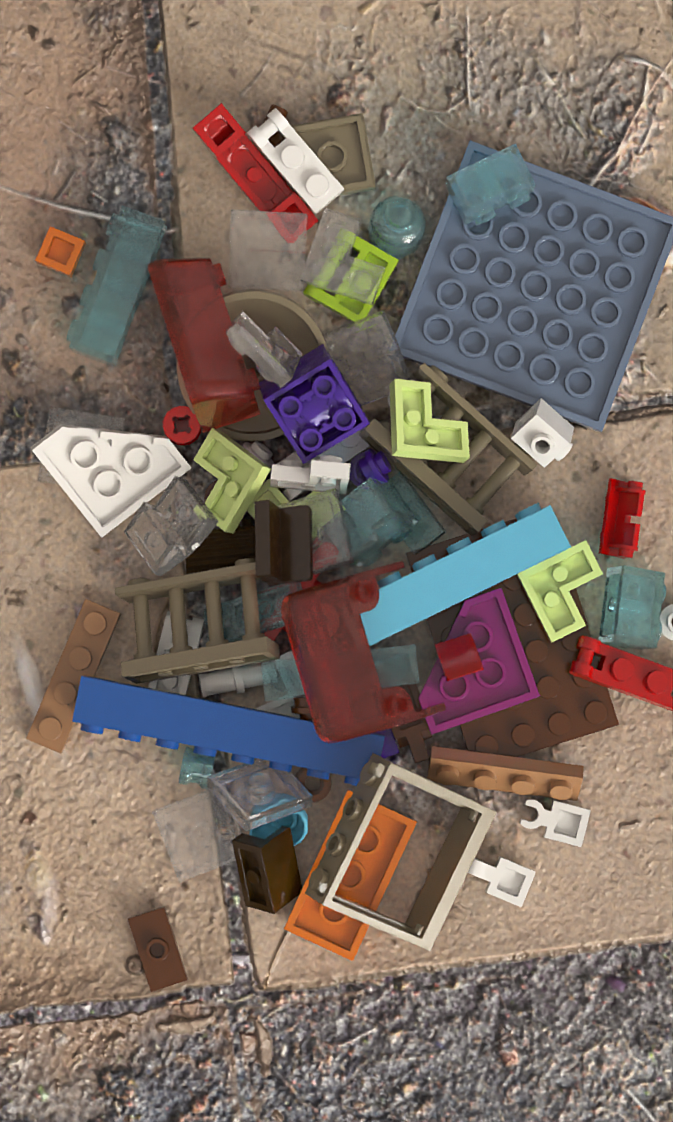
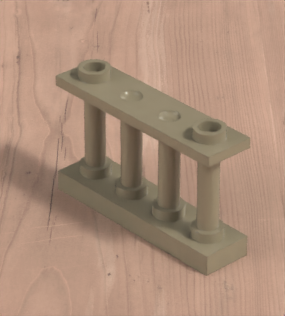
(441, 486)
(218, 652)

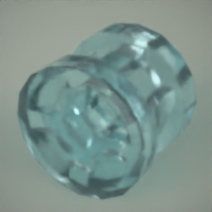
(196, 768)

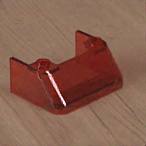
(197, 326)
(338, 661)

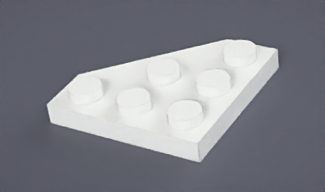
(109, 470)

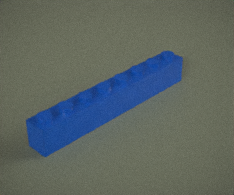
(218, 727)

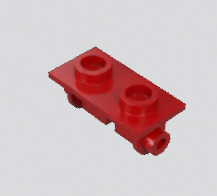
(618, 535)

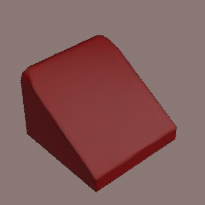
(458, 657)

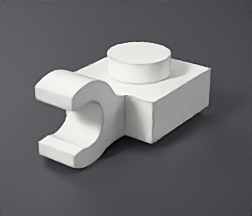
(506, 879)

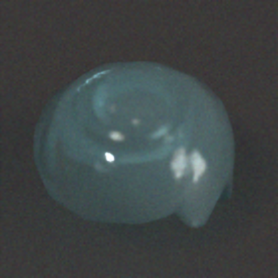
(397, 226)

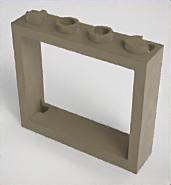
(445, 876)

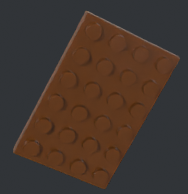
(566, 704)

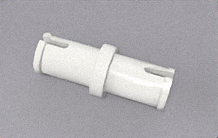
(231, 679)

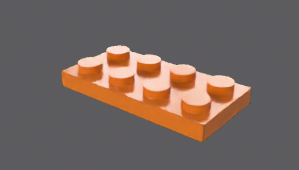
(362, 882)

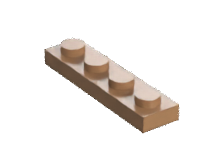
(79, 658)
(505, 773)

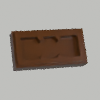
(157, 949)

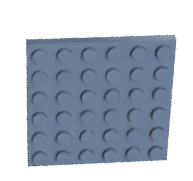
(539, 294)

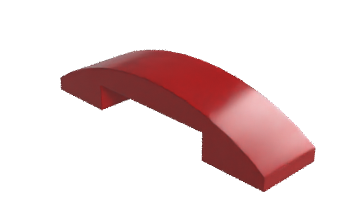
(247, 165)

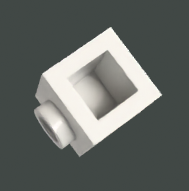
(543, 433)

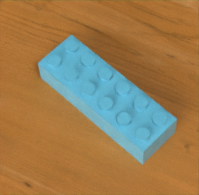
(464, 571)

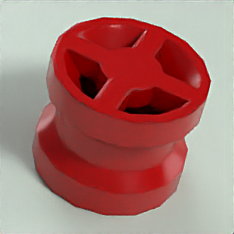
(186, 430)

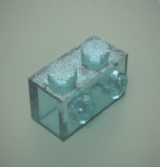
(490, 185)
(632, 607)

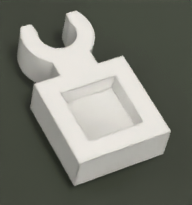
(562, 822)

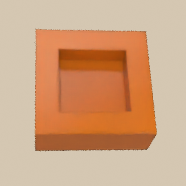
(60, 251)

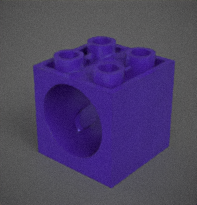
(315, 405)

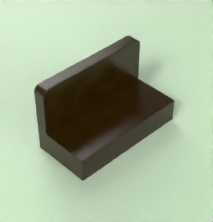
(283, 543)
(267, 870)

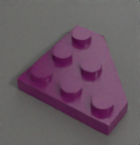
(506, 671)

